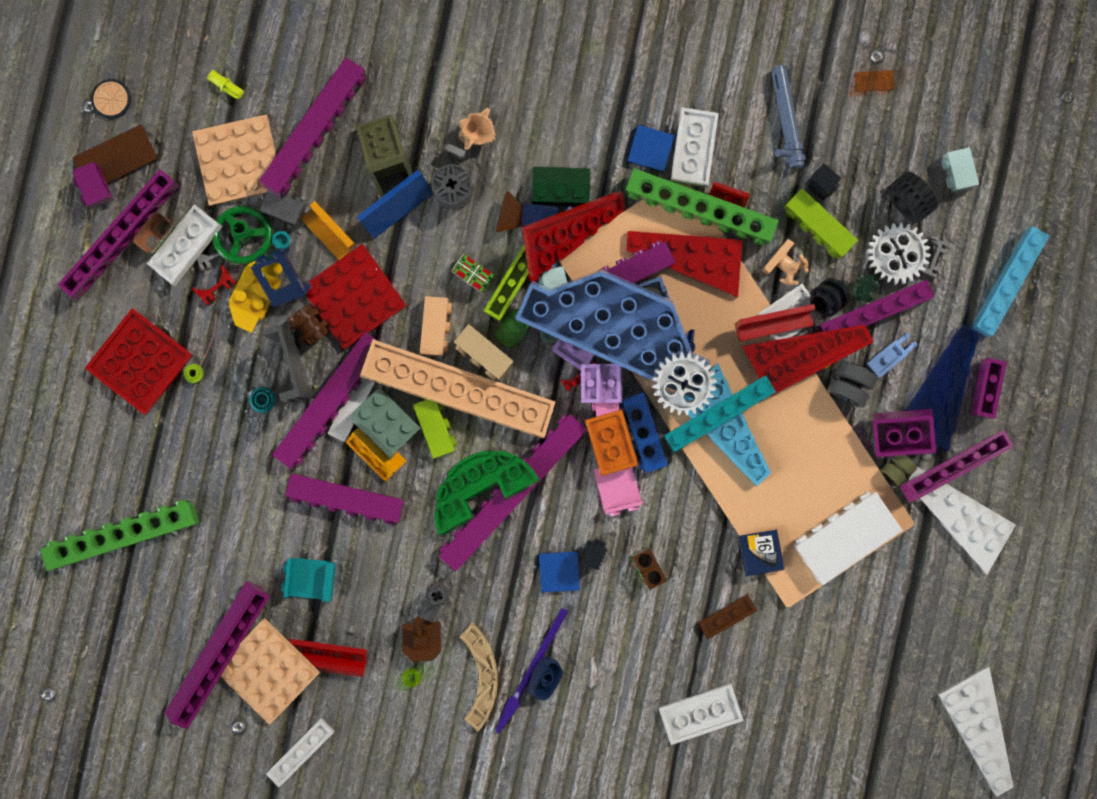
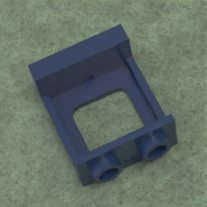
(284, 294)

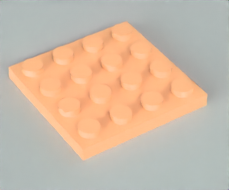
(234, 158)
(268, 671)

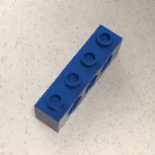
(658, 458)

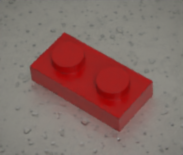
(729, 194)

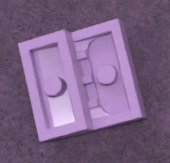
(601, 383)

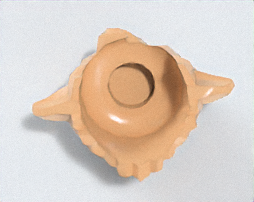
(476, 129)

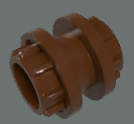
(307, 325)

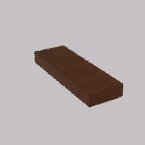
(727, 616)

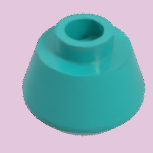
(258, 396)

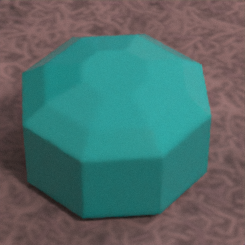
(281, 240)

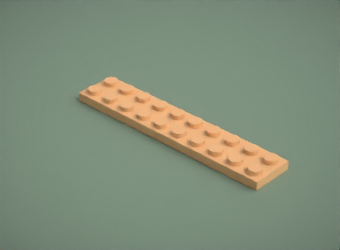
(457, 389)

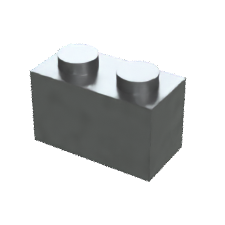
(284, 208)

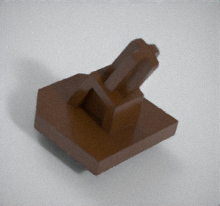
(421, 640)

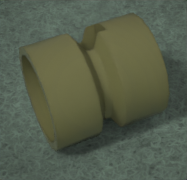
(896, 471)

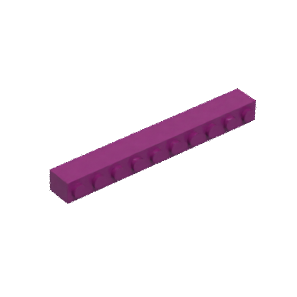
(498, 508)

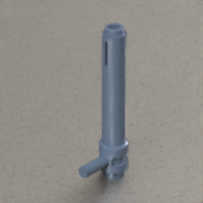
(793, 146)

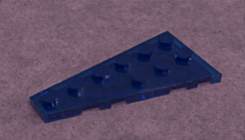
(946, 385)

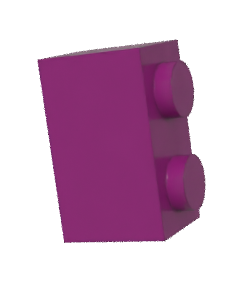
(92, 185)

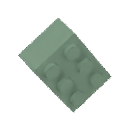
(384, 423)

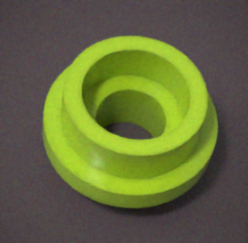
(199, 373)

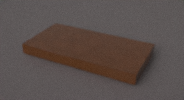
(120, 154)

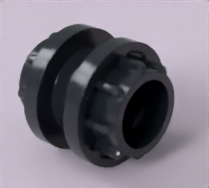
(829, 297)

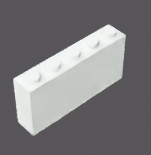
(847, 537)

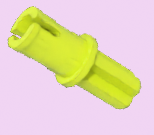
(225, 85)

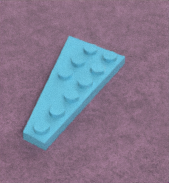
(734, 435)

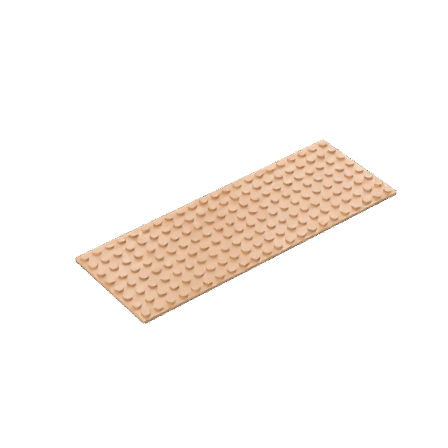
(799, 431)

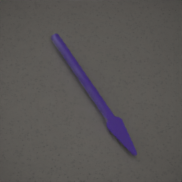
(514, 702)

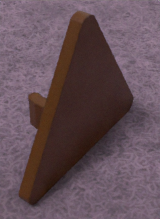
(510, 214)

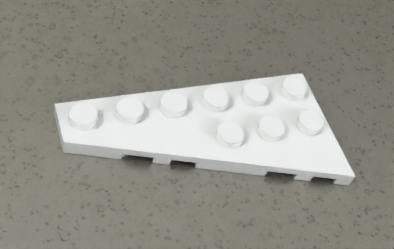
(969, 523)
(977, 719)

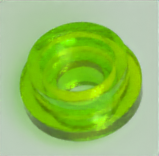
(409, 683)

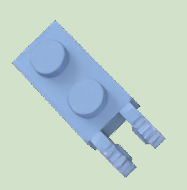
(890, 356)

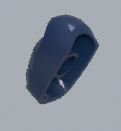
(545, 678)

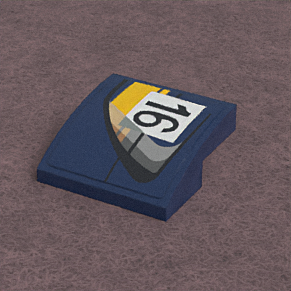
(761, 553)

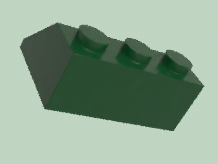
(560, 186)

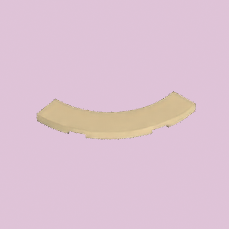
(487, 676)

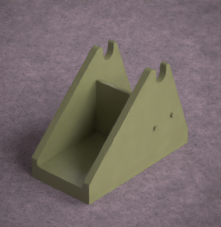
(382, 149)

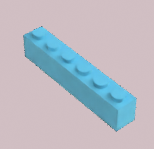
(1009, 282)

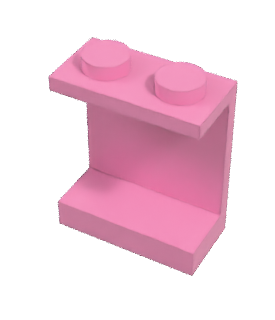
(618, 491)

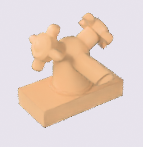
(786, 264)

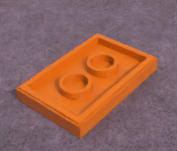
(611, 442)

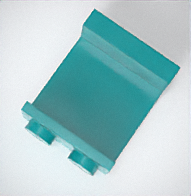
(309, 578)

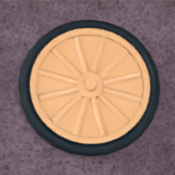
(110, 98)

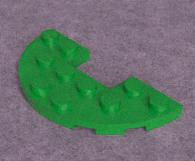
(473, 477)

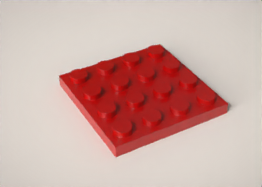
(354, 296)
(139, 361)

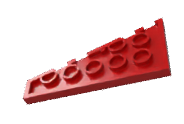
(566, 231)
(699, 258)

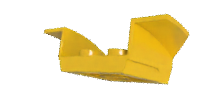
(249, 300)

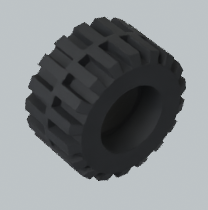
(912, 197)

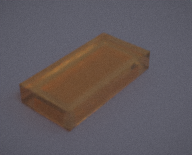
(874, 81)

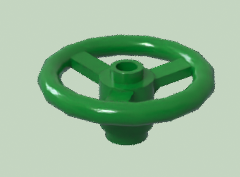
(240, 238)

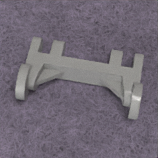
(937, 246)
(204, 258)

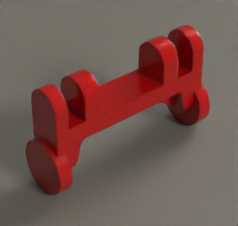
(225, 276)
(573, 382)

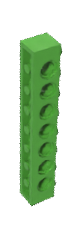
(766, 224)
(52, 552)

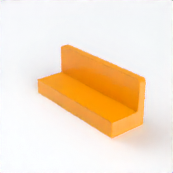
(328, 231)
(374, 456)

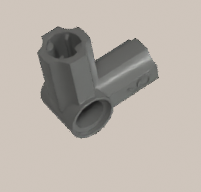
(436, 598)

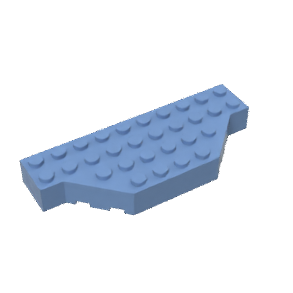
(611, 321)

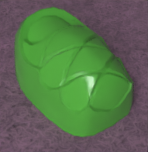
(511, 330)

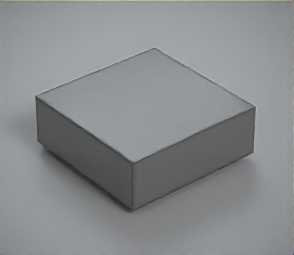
(456, 152)

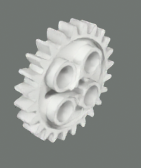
(881, 260)
(692, 367)

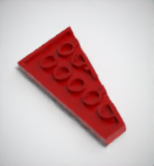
(798, 357)

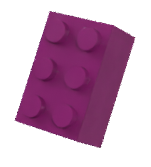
(904, 433)

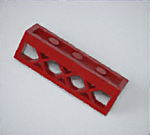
(774, 323)
(333, 657)

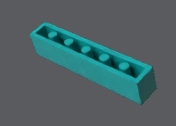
(719, 413)

